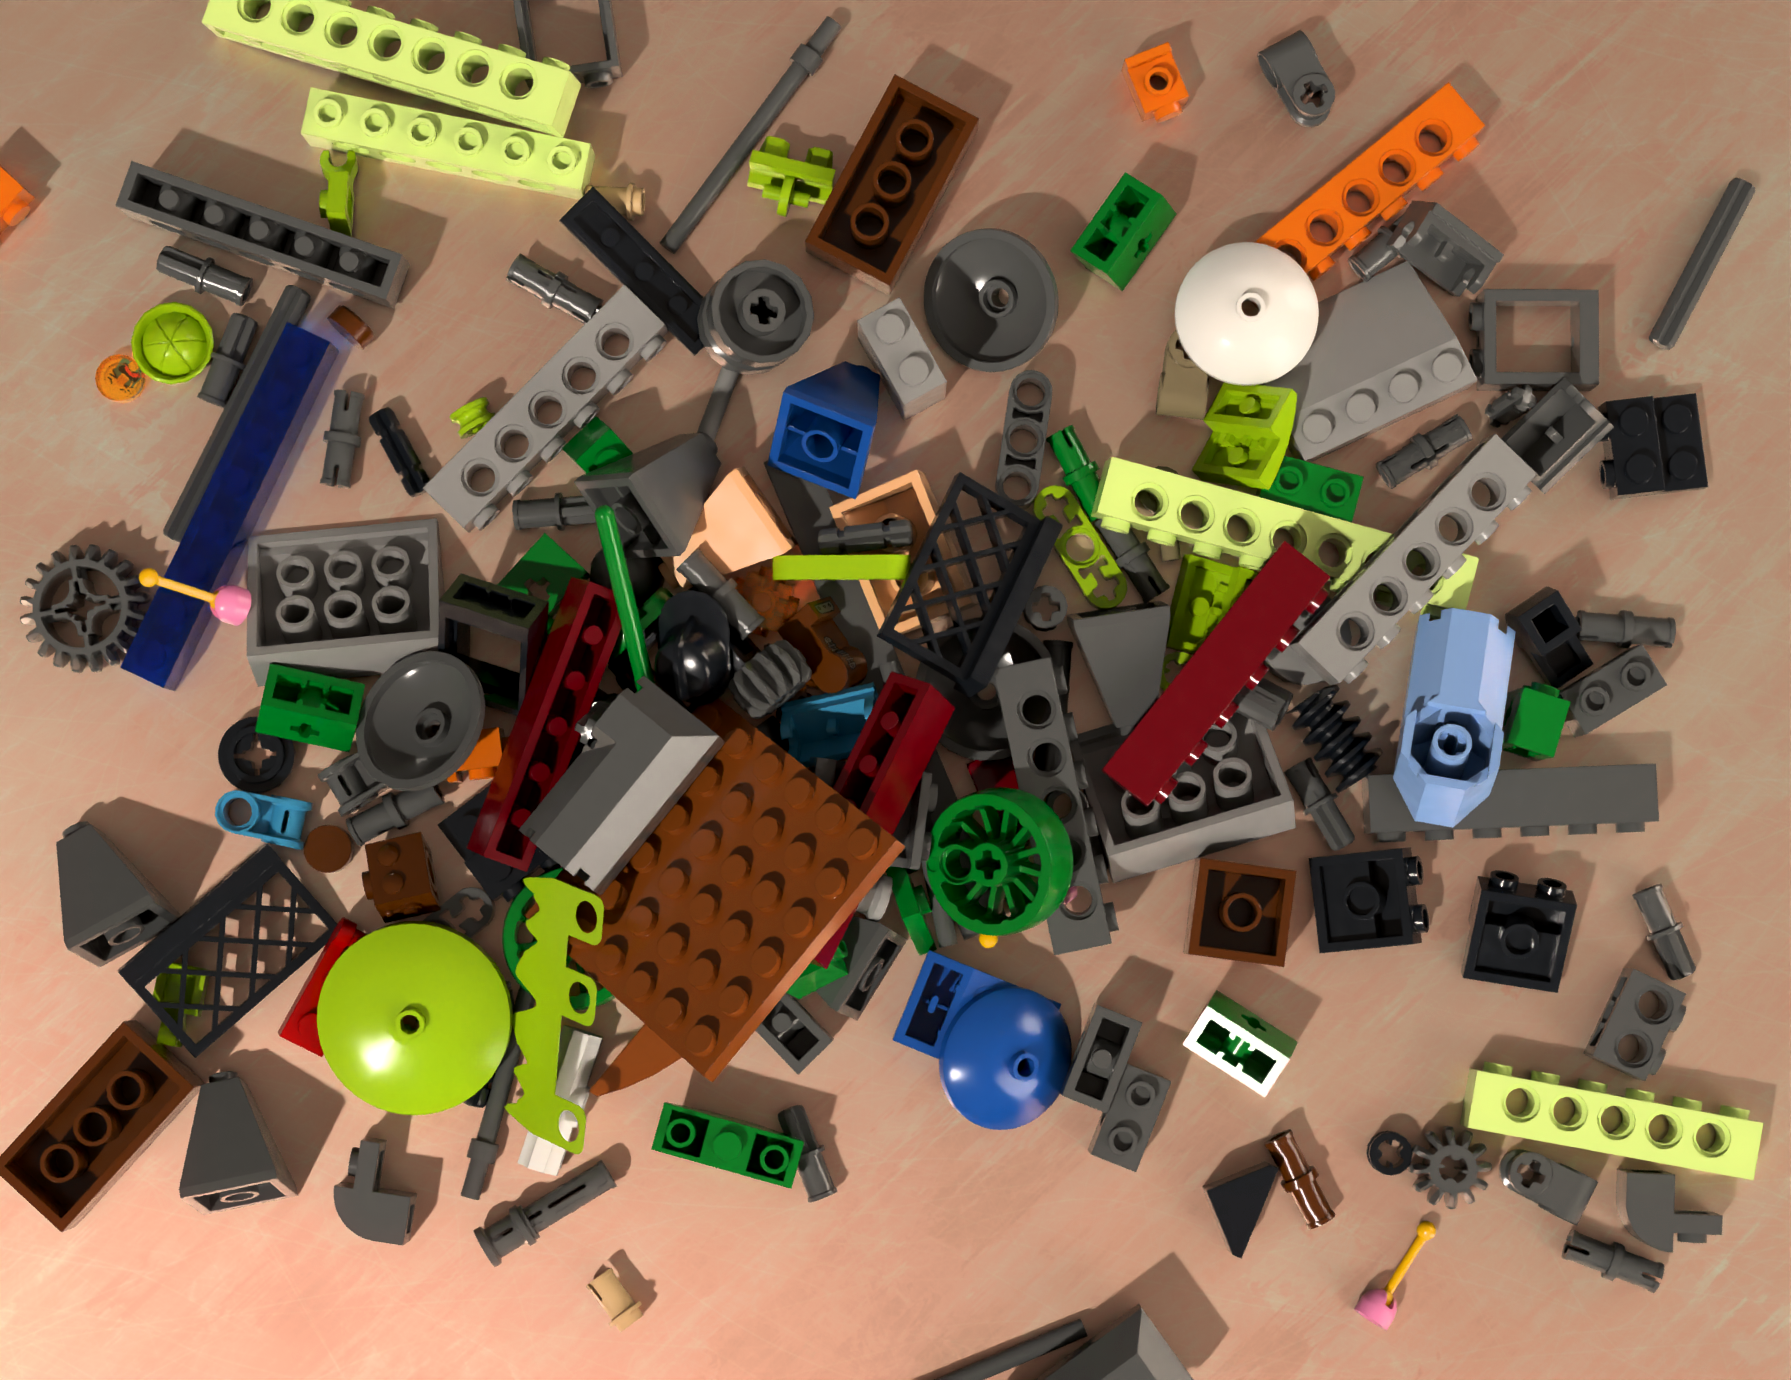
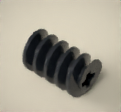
(1336, 737)

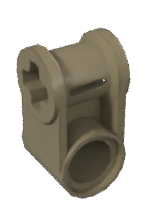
(1181, 385)

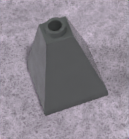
(656, 493)
(1124, 656)
(105, 898)
(870, 955)
(231, 1151)

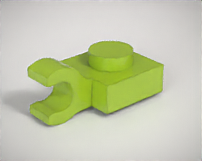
(339, 199)
(167, 990)

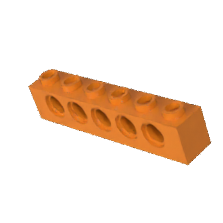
(1442, 115)

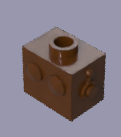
(401, 877)

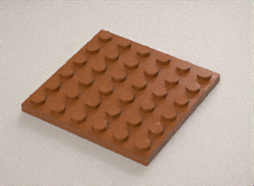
(730, 895)

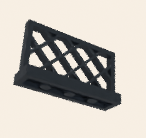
(1009, 593)
(203, 917)

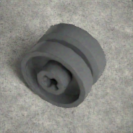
(769, 335)

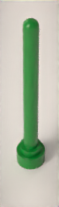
(623, 594)

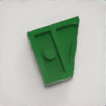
(912, 906)

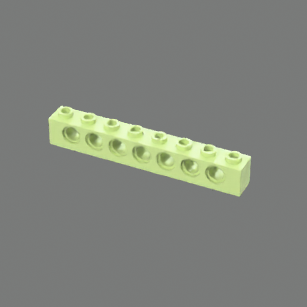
(543, 108)
(1117, 509)

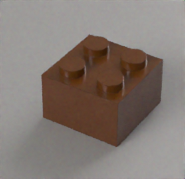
(1239, 912)

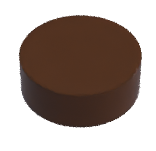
(351, 327)
(328, 848)

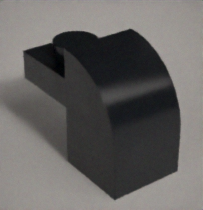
(1549, 636)

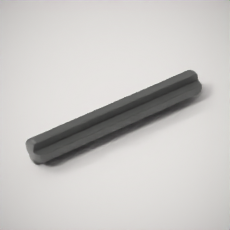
(1702, 263)

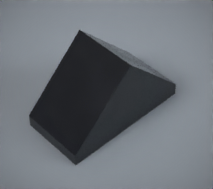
(1238, 1203)

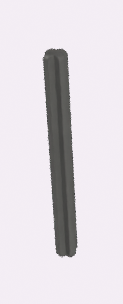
(288, 309)

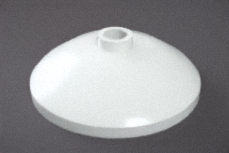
(1241, 346)

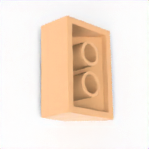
(913, 500)

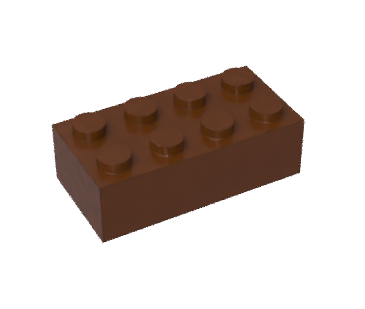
(892, 184)
(98, 1125)

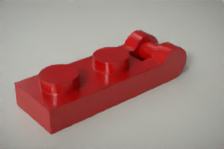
(301, 1020)

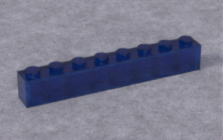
(231, 504)

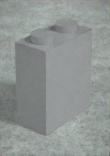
(901, 359)

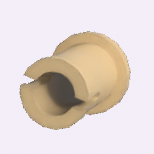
(626, 200)
(615, 1300)

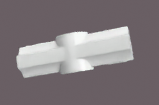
(575, 1065)

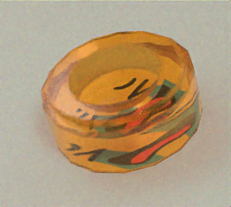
(120, 379)

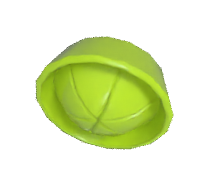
(172, 343)

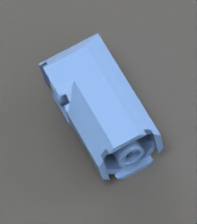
(1453, 715)

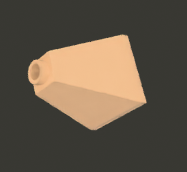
(733, 530)

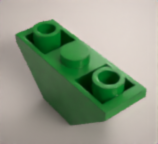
(728, 1144)

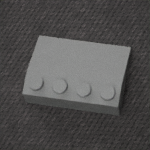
(1372, 363)
(344, 598)
(1220, 802)

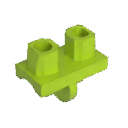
(791, 179)

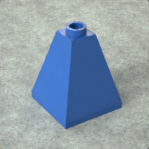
(828, 427)

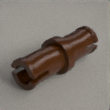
(1299, 1179)

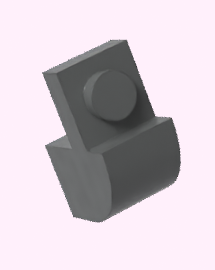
(370, 1210)
(1647, 1210)

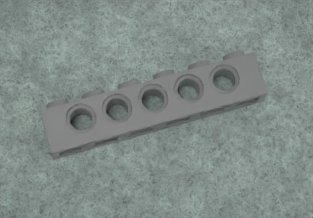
(620, 315)
(1507, 480)

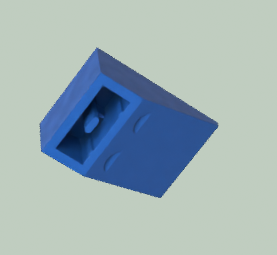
(937, 997)

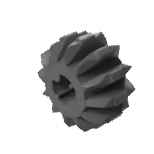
(770, 679)
(1443, 1184)

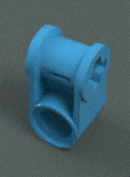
(267, 818)

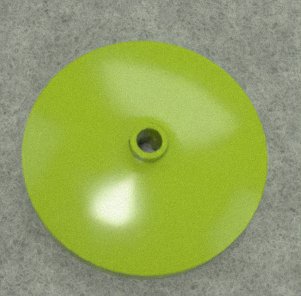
(441, 982)

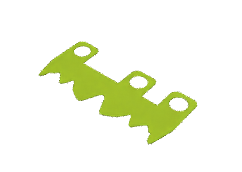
(549, 982)

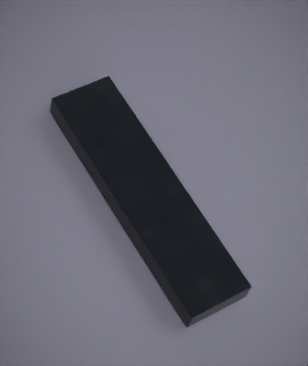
(637, 266)

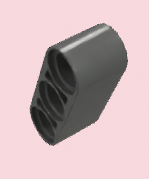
(1027, 418)

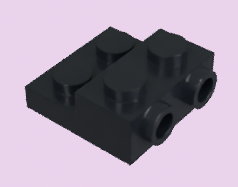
(1652, 447)
(495, 877)
(1368, 900)
(1519, 931)

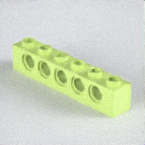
(448, 143)
(1731, 1154)

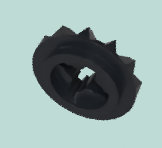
(242, 772)

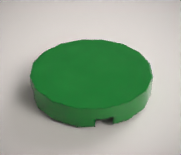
(647, 613)

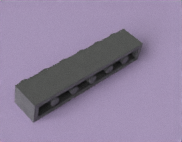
(1530, 801)

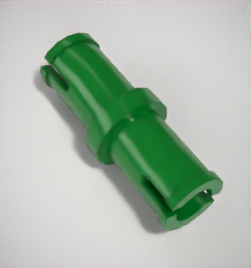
(1077, 466)

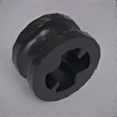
(1374, 1154)

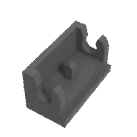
(1443, 248)
(1557, 433)

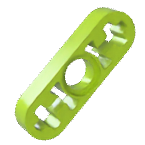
(841, 567)
(1107, 571)

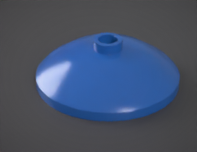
(984, 1052)

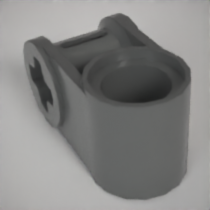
(1296, 71)
(351, 784)
(1552, 1186)

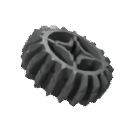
(81, 589)

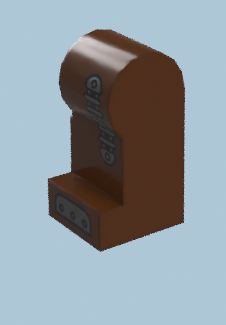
(827, 651)

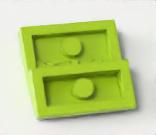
(1248, 435)
(1202, 599)

